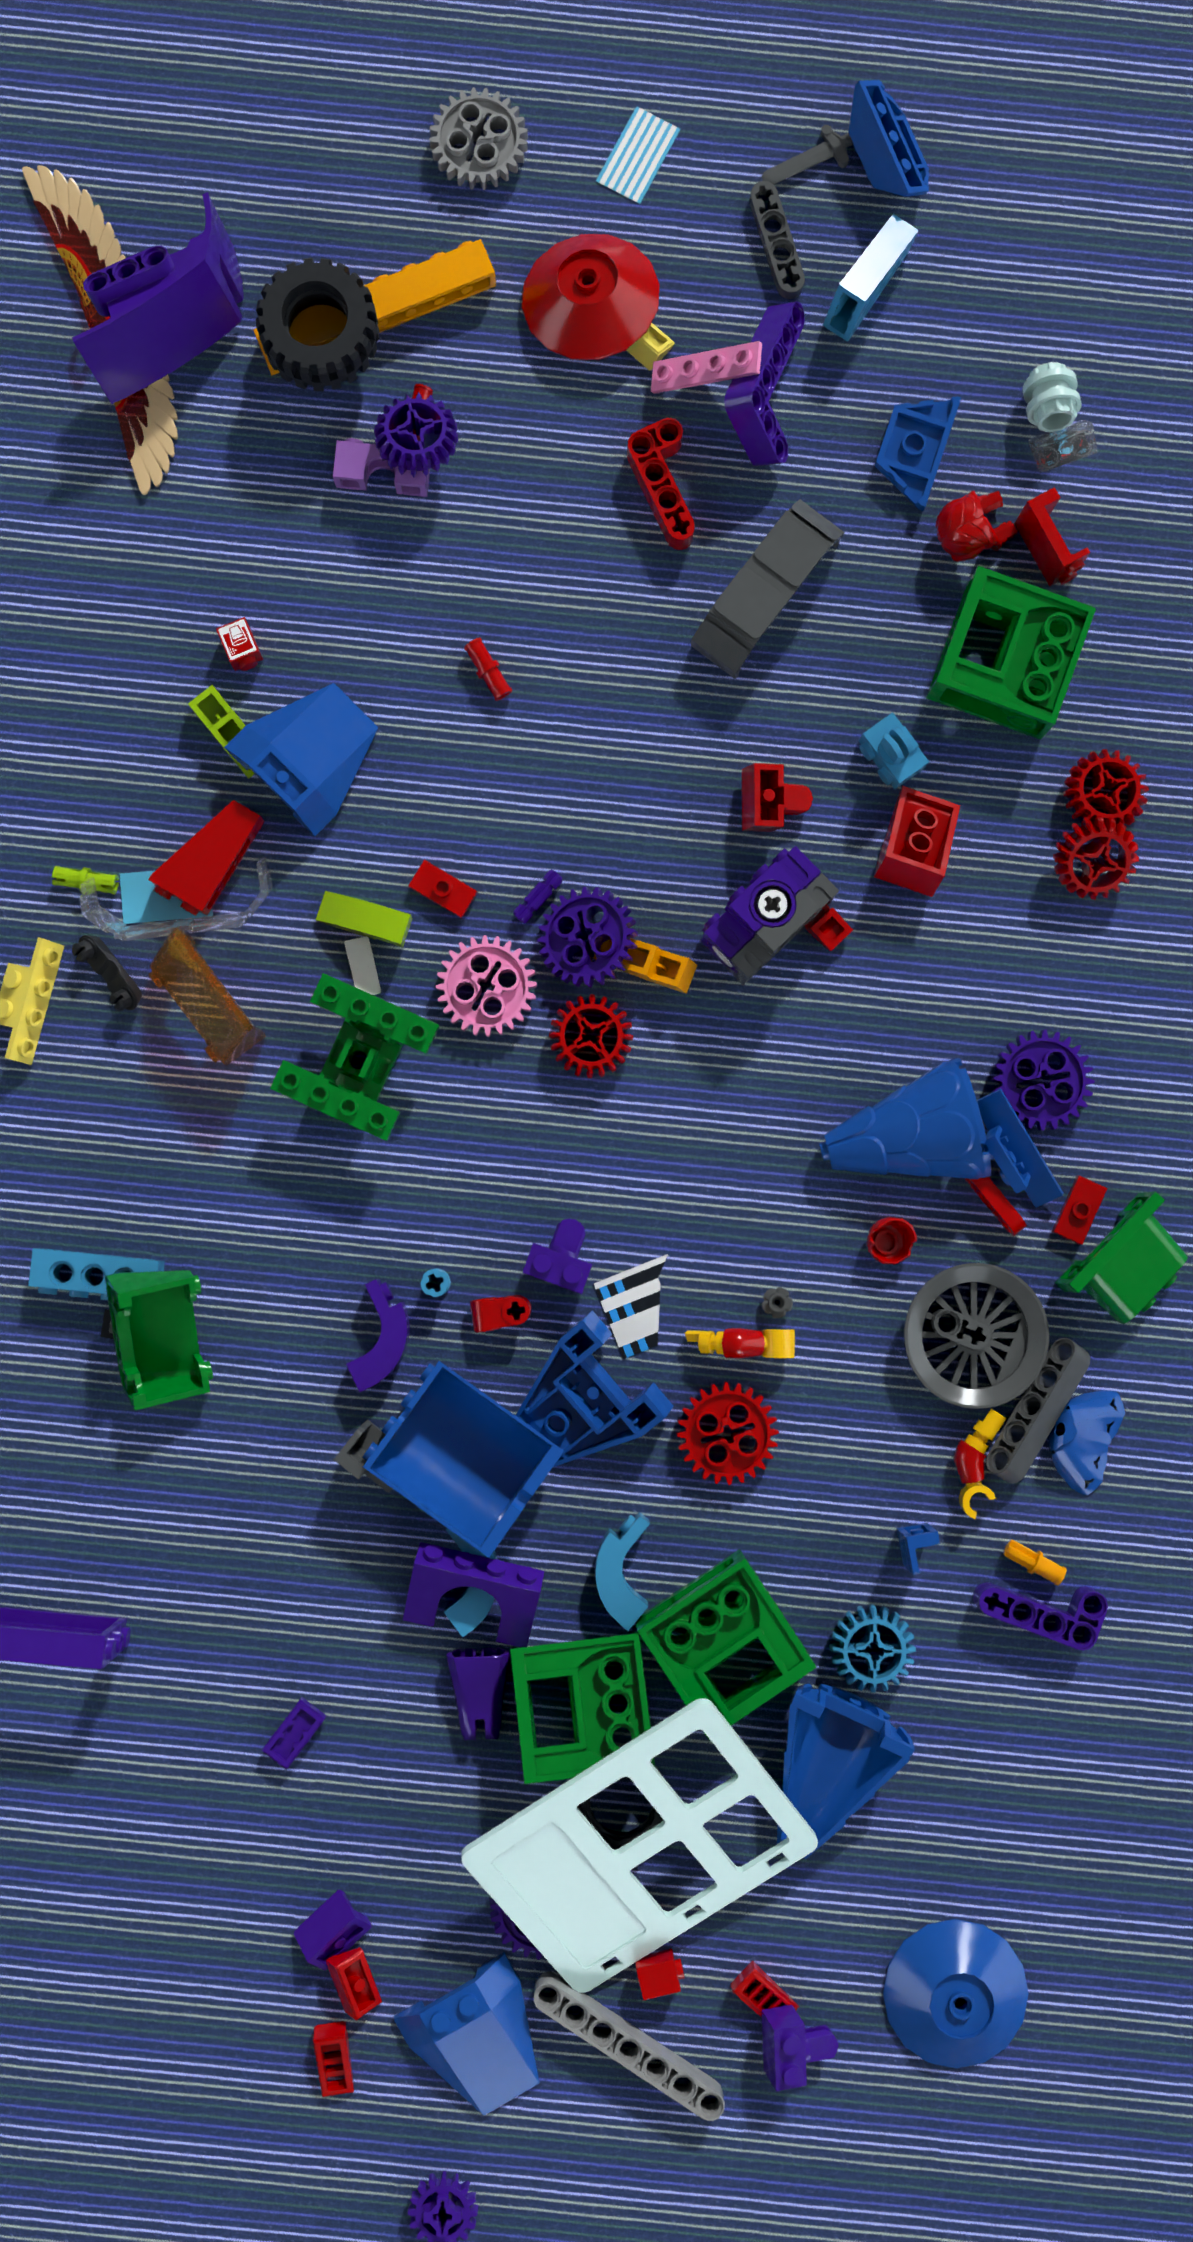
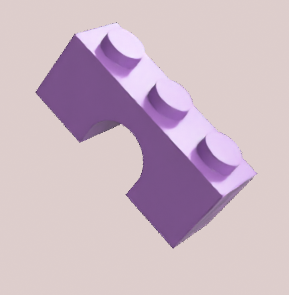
(357, 461)

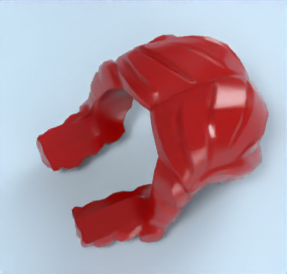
(966, 530)

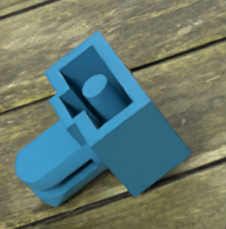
(893, 751)

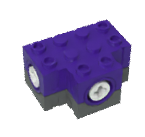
(767, 913)

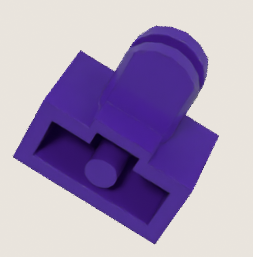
(560, 1260)
(791, 2046)

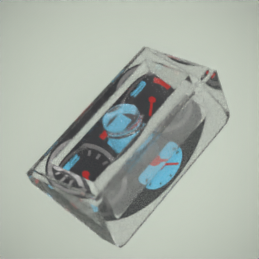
(1063, 446)

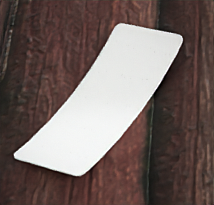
(362, 965)

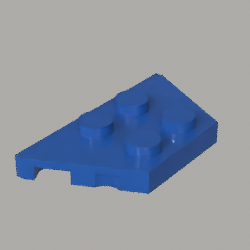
(916, 446)

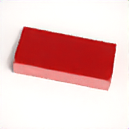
(354, 1982)

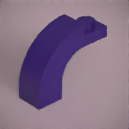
(392, 1341)

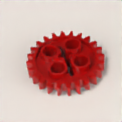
(735, 1461)

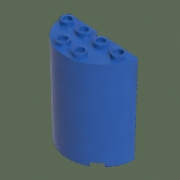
(462, 1458)

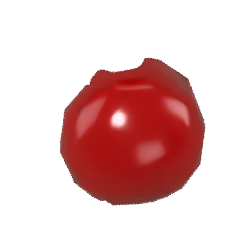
(891, 1240)

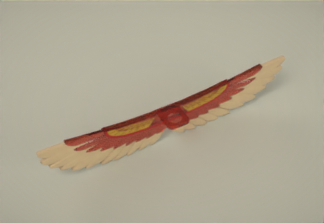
(86, 248)

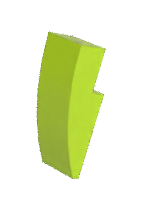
(218, 719)
(364, 918)

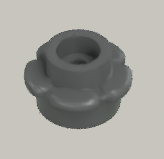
(785, 1302)

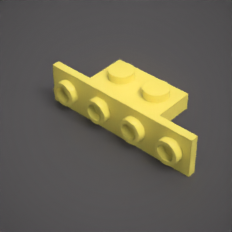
(26, 999)

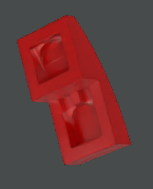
(828, 928)

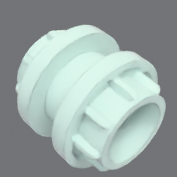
(1051, 397)

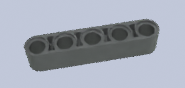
(1065, 1367)

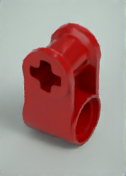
(494, 1312)

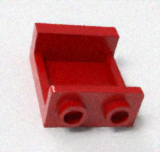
(1046, 542)

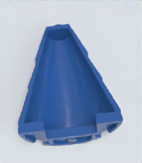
(916, 1130)
(837, 1756)

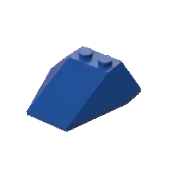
(477, 2036)

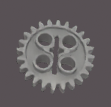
(453, 129)

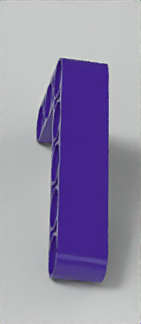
(749, 396)

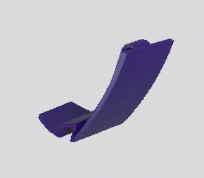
(161, 309)

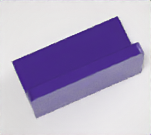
(331, 1930)

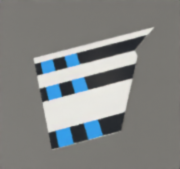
(632, 1306)

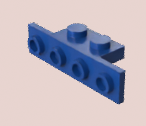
(1015, 1151)

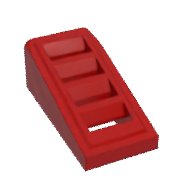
(747, 1977)
(330, 2038)

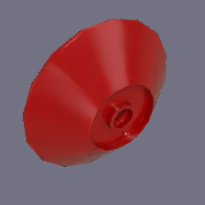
(592, 318)

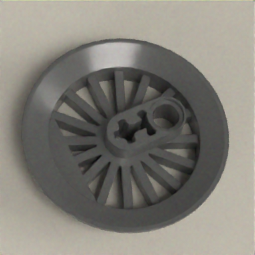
(1022, 1356)

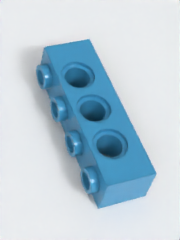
(48, 1262)

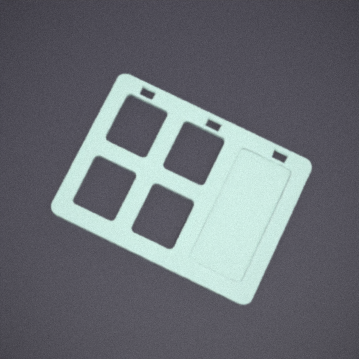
(580, 1894)

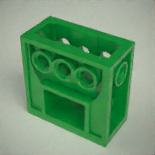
(1032, 662)
(722, 1634)
(590, 1695)

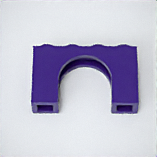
(511, 1585)

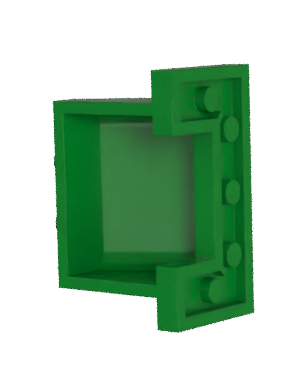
(1129, 1262)

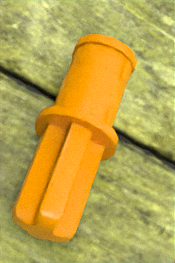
(1035, 1562)

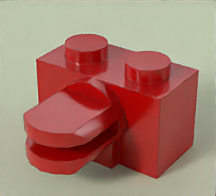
(769, 798)

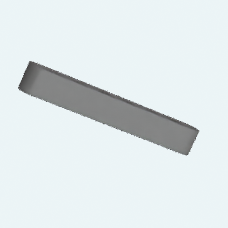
(636, 2059)

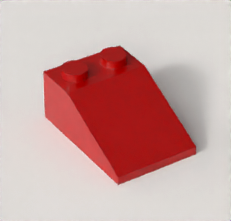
(918, 842)

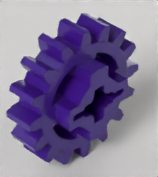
(458, 2205)

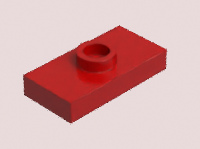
(443, 889)
(1079, 1210)

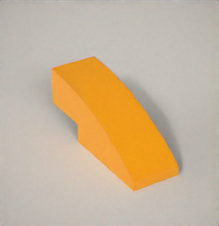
(657, 965)

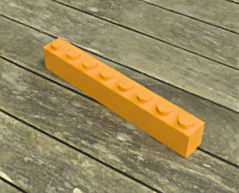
(403, 295)

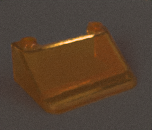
(203, 998)

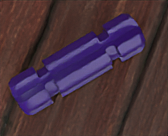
(537, 896)

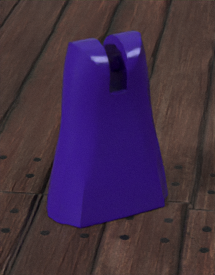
(479, 1688)

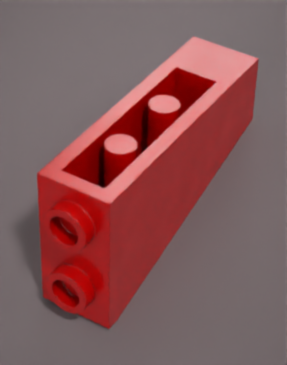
(208, 859)

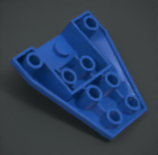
(308, 753)

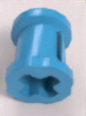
(433, 1291)

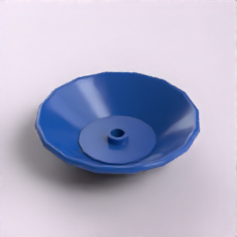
(947, 1964)

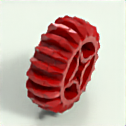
(1102, 778)
(1117, 869)
(576, 1014)

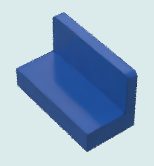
(915, 1537)

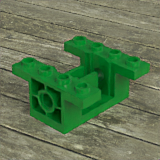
(368, 1028)

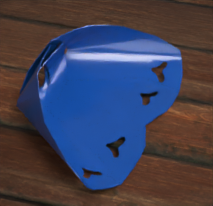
(1085, 1438)

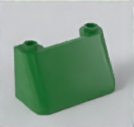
(157, 1336)

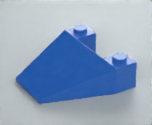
(579, 1401)

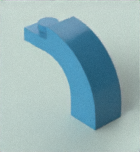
(615, 1593)
(473, 1604)

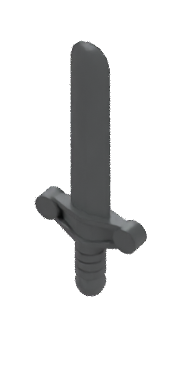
(834, 146)

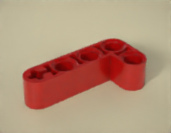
(665, 488)

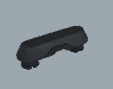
(123, 989)

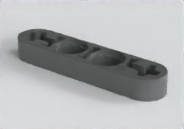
(776, 240)

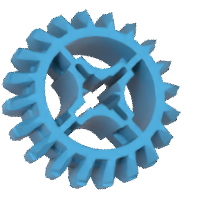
(885, 1650)

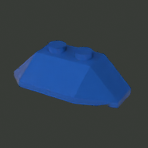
(886, 142)

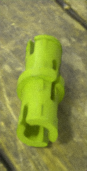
(74, 877)

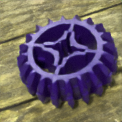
(432, 425)

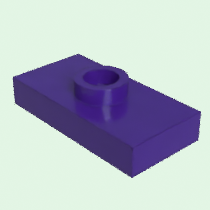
(294, 1733)

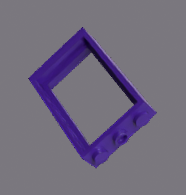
(61, 1638)

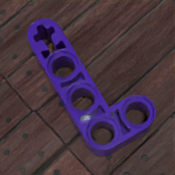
(1037, 1611)

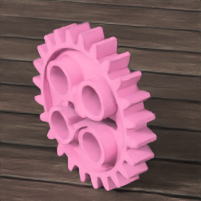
(512, 998)

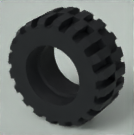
(310, 286)

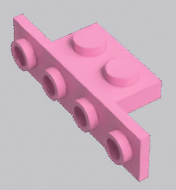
(706, 367)

